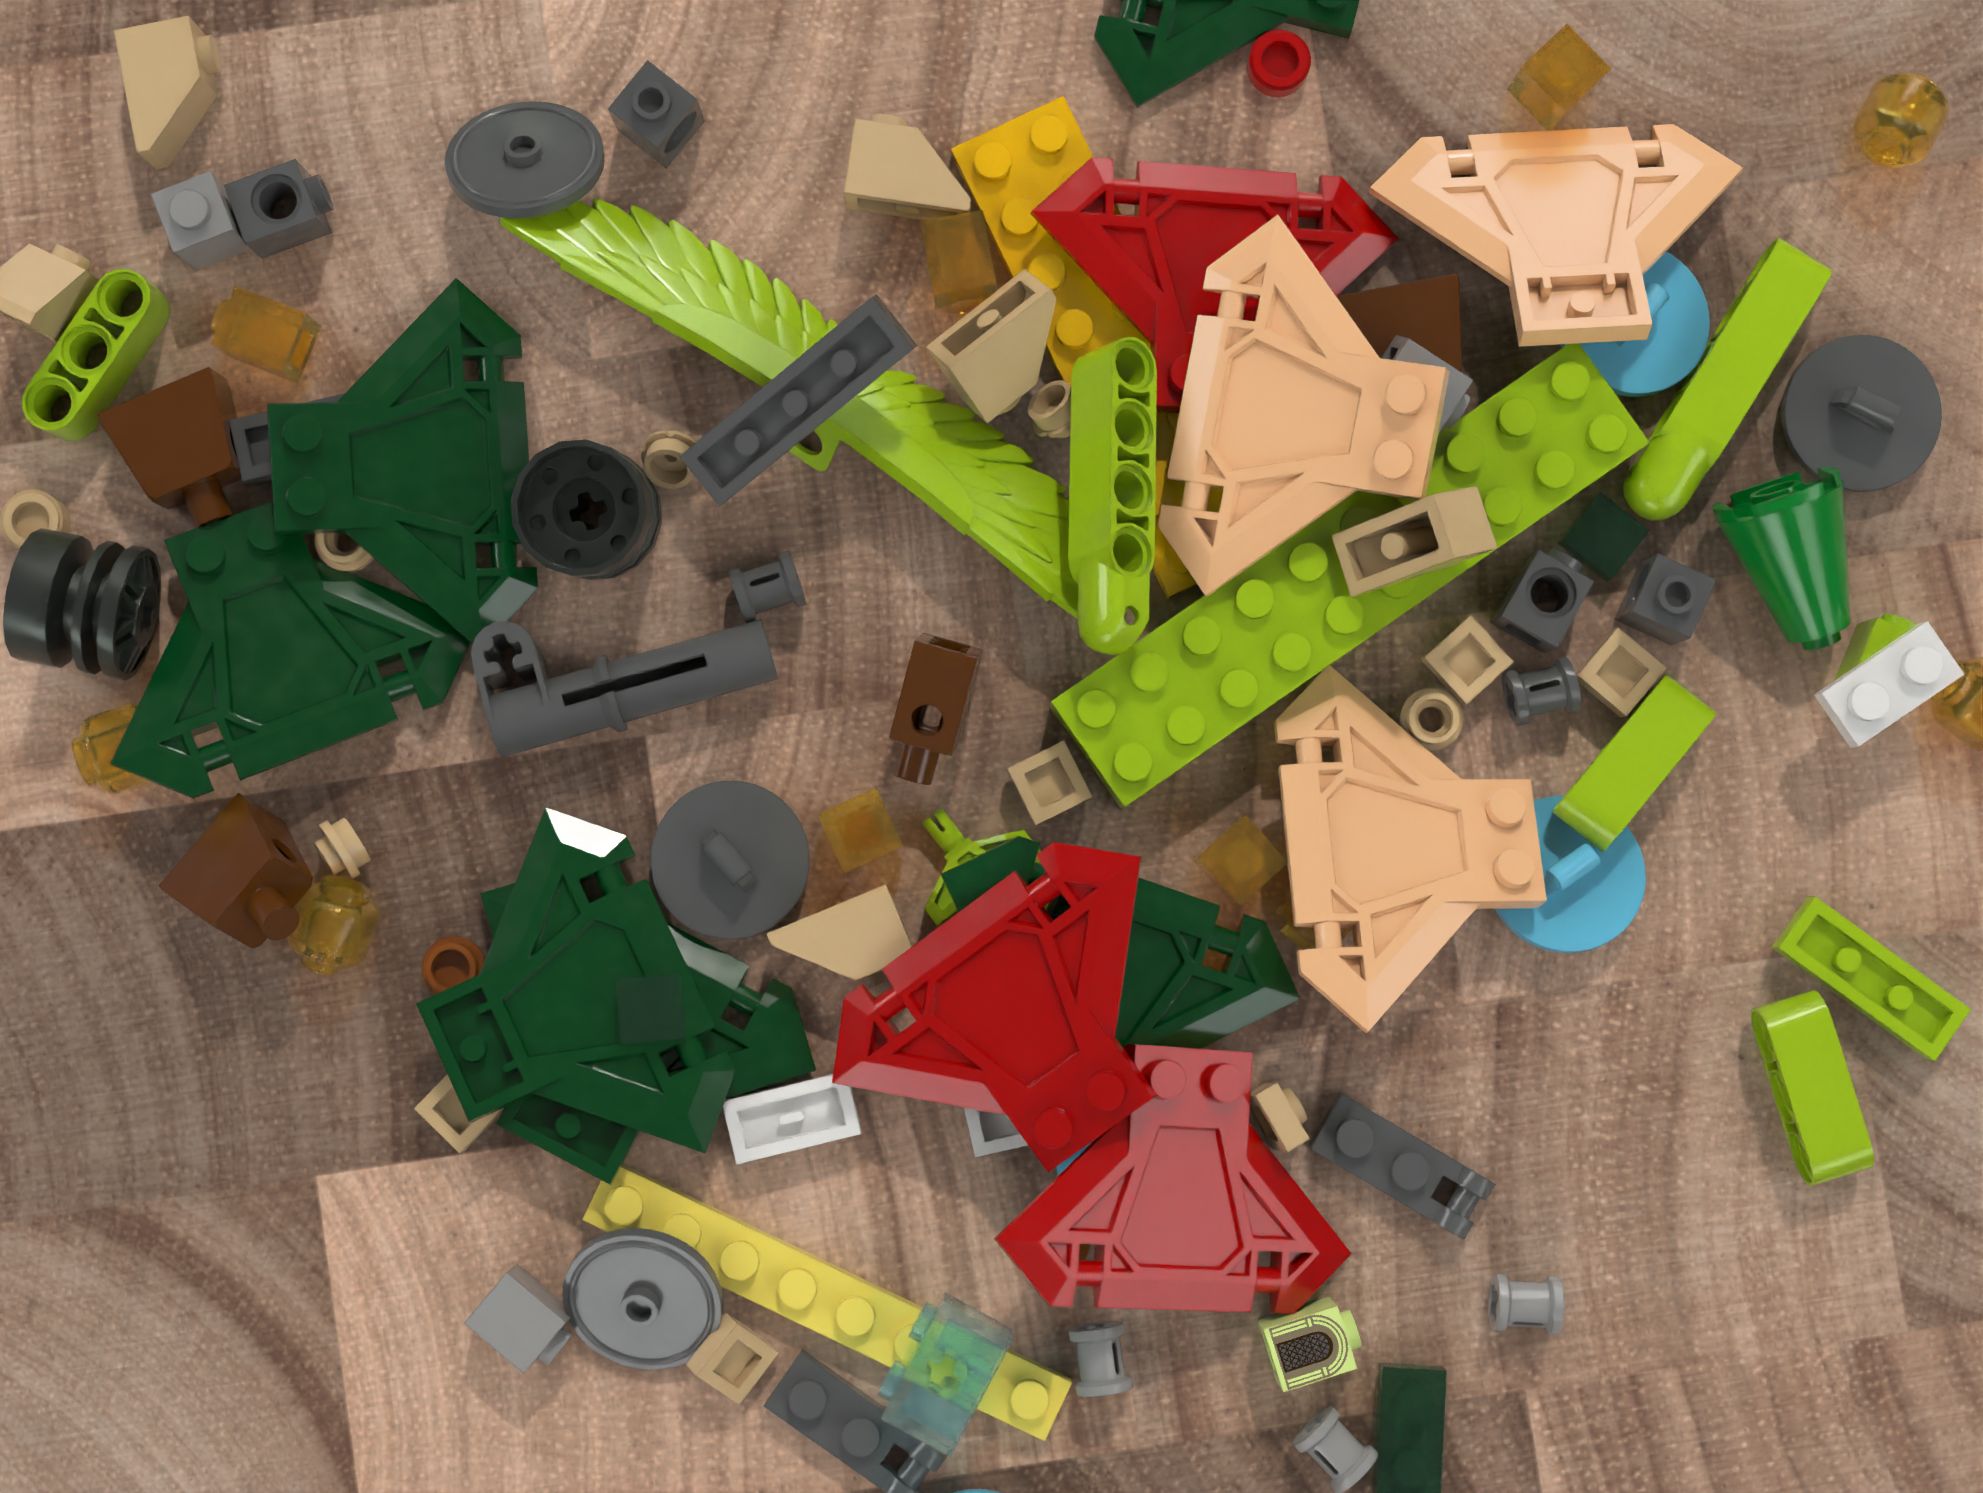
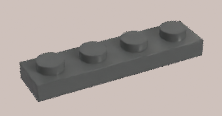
(798, 400)

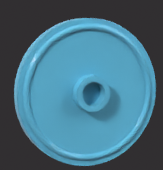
(1675, 339)
(1587, 890)

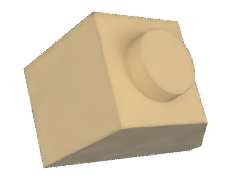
(167, 83)
(899, 172)
(44, 289)
(998, 346)
(1414, 540)
(851, 937)

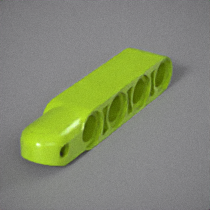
(1724, 380)
(1113, 491)

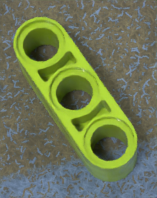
(66, 365)
(1634, 762)
(1812, 1088)

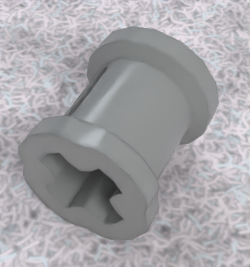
(1526, 1304)
(1100, 1359)
(1335, 1449)

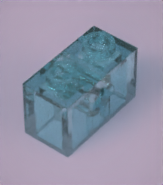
(943, 1411)

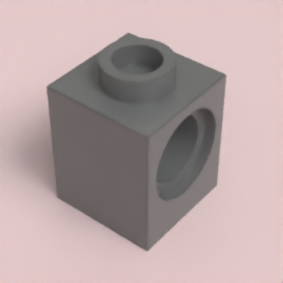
(656, 114)
(254, 200)
(1665, 599)
(1523, 619)

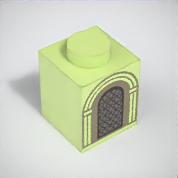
(1310, 1343)

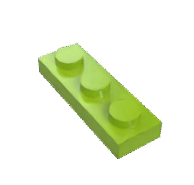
(1871, 978)

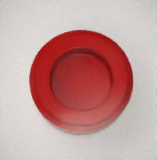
(1278, 63)

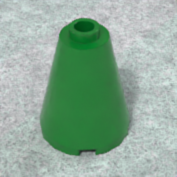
(1794, 552)

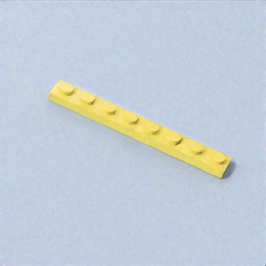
(816, 1292)

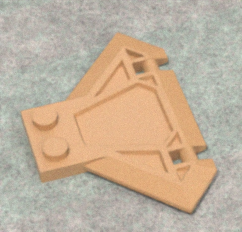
(1562, 218)
(1287, 412)
(1390, 847)

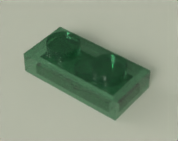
(1409, 1428)

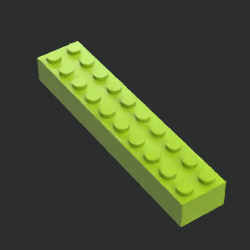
(1293, 606)

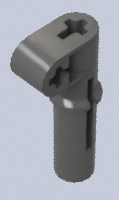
(609, 691)

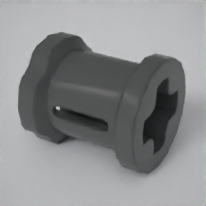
(767, 587)
(1541, 691)

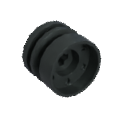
(557, 490)
(82, 604)

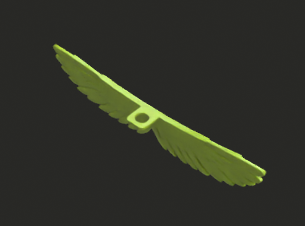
(760, 330)

